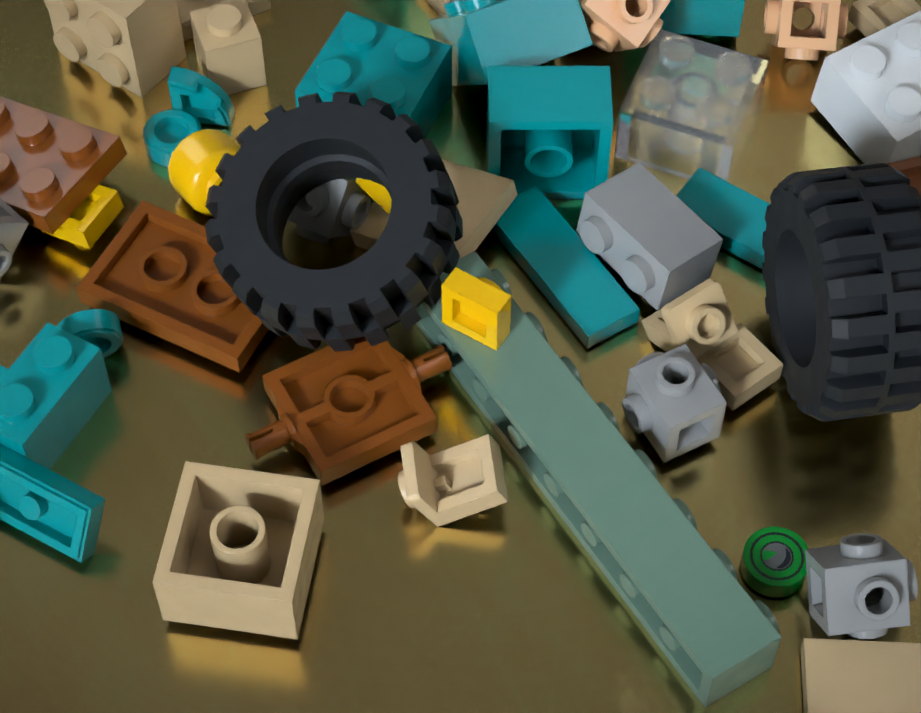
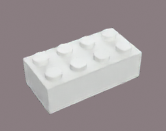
(875, 93)

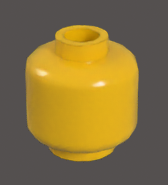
(194, 165)

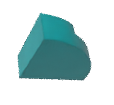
(200, 97)

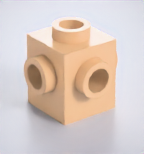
(622, 23)
(827, 26)

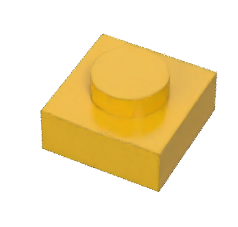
(91, 217)
(476, 308)

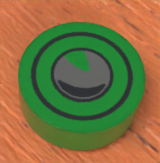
(774, 561)

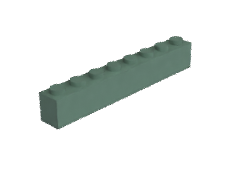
(611, 500)

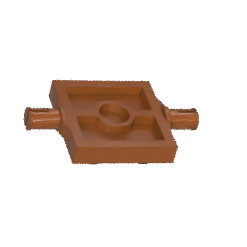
(349, 406)

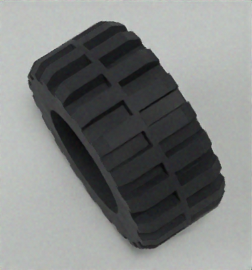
(287, 162)
(846, 289)

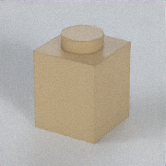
(229, 46)

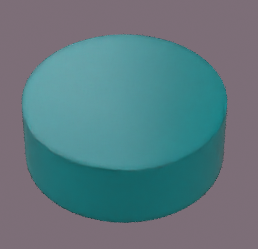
(165, 131)
(96, 327)

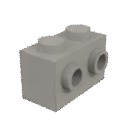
(648, 235)

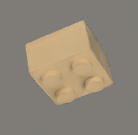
(121, 39)
(240, 550)

